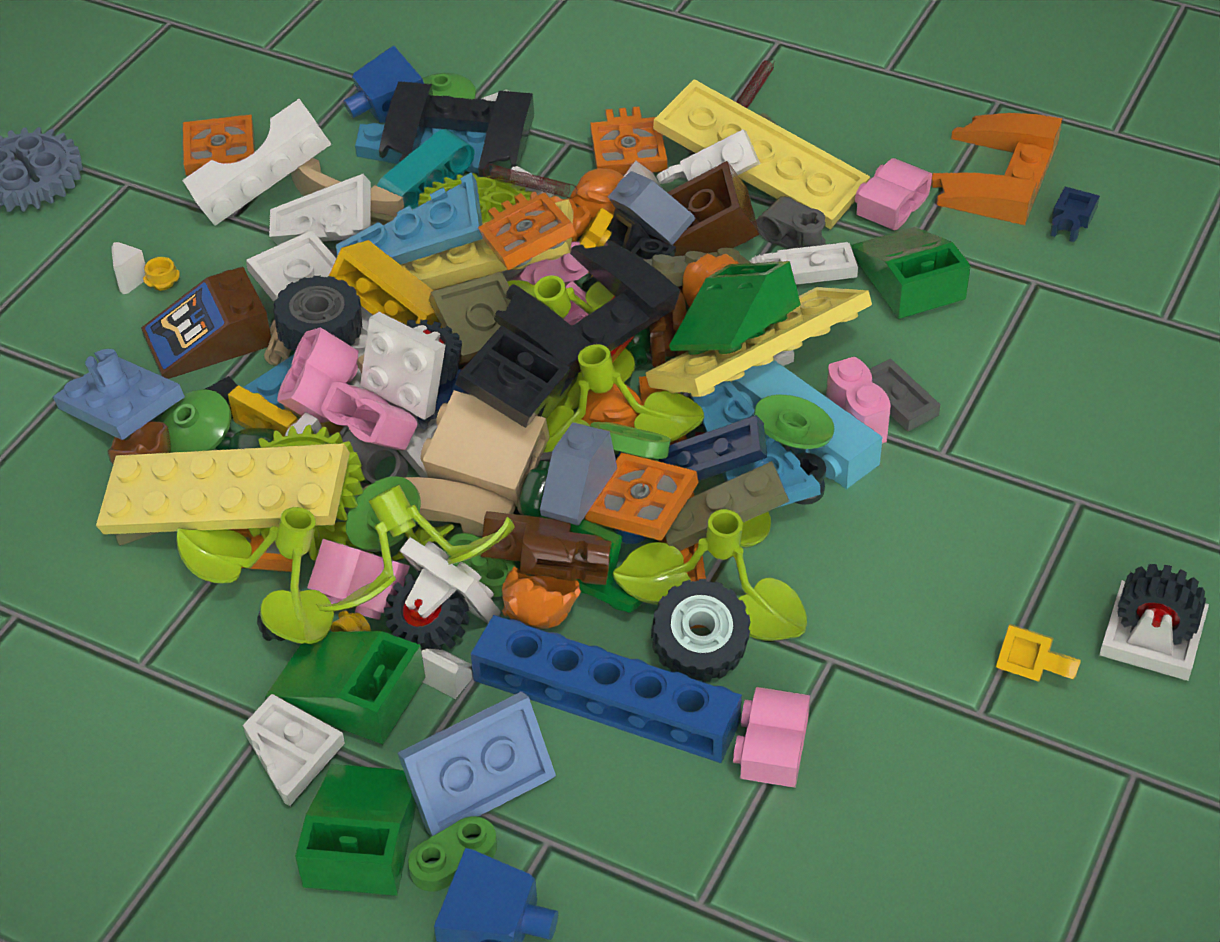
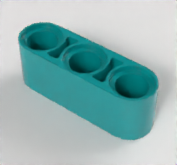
(431, 162)

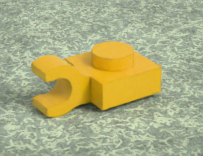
(597, 232)
(1029, 654)

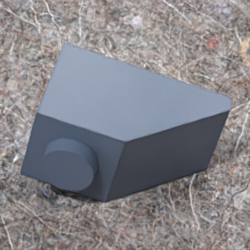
(651, 207)
(577, 473)

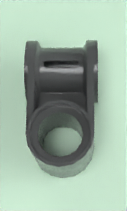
(791, 223)

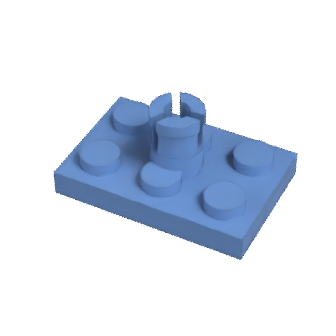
(117, 395)
(477, 763)

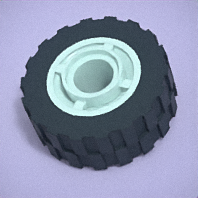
(704, 605)

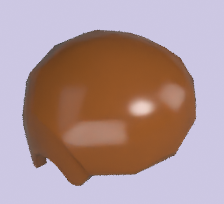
(148, 439)

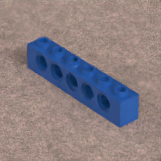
(607, 688)

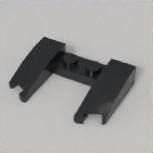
(416, 108)
(639, 301)

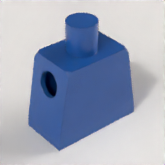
(378, 82)
(492, 904)

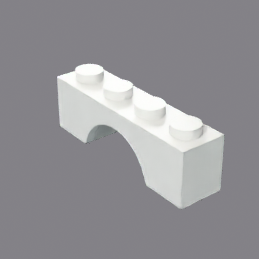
(227, 187)

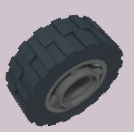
(317, 304)

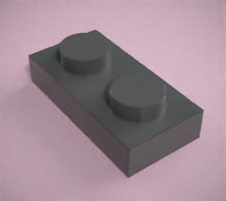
(908, 400)

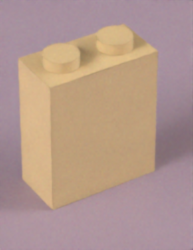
(483, 446)

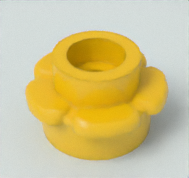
(160, 273)
(350, 622)

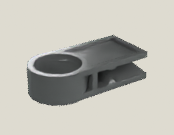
(372, 454)

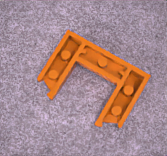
(1007, 196)

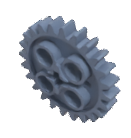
(45, 158)

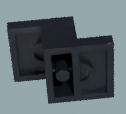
(516, 378)

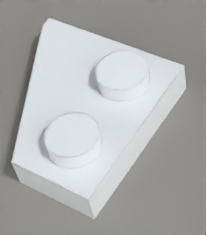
(291, 745)

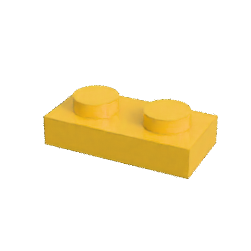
(254, 411)

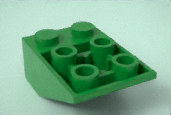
(914, 270)
(737, 307)
(353, 681)
(357, 831)

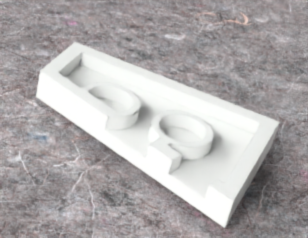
(329, 213)

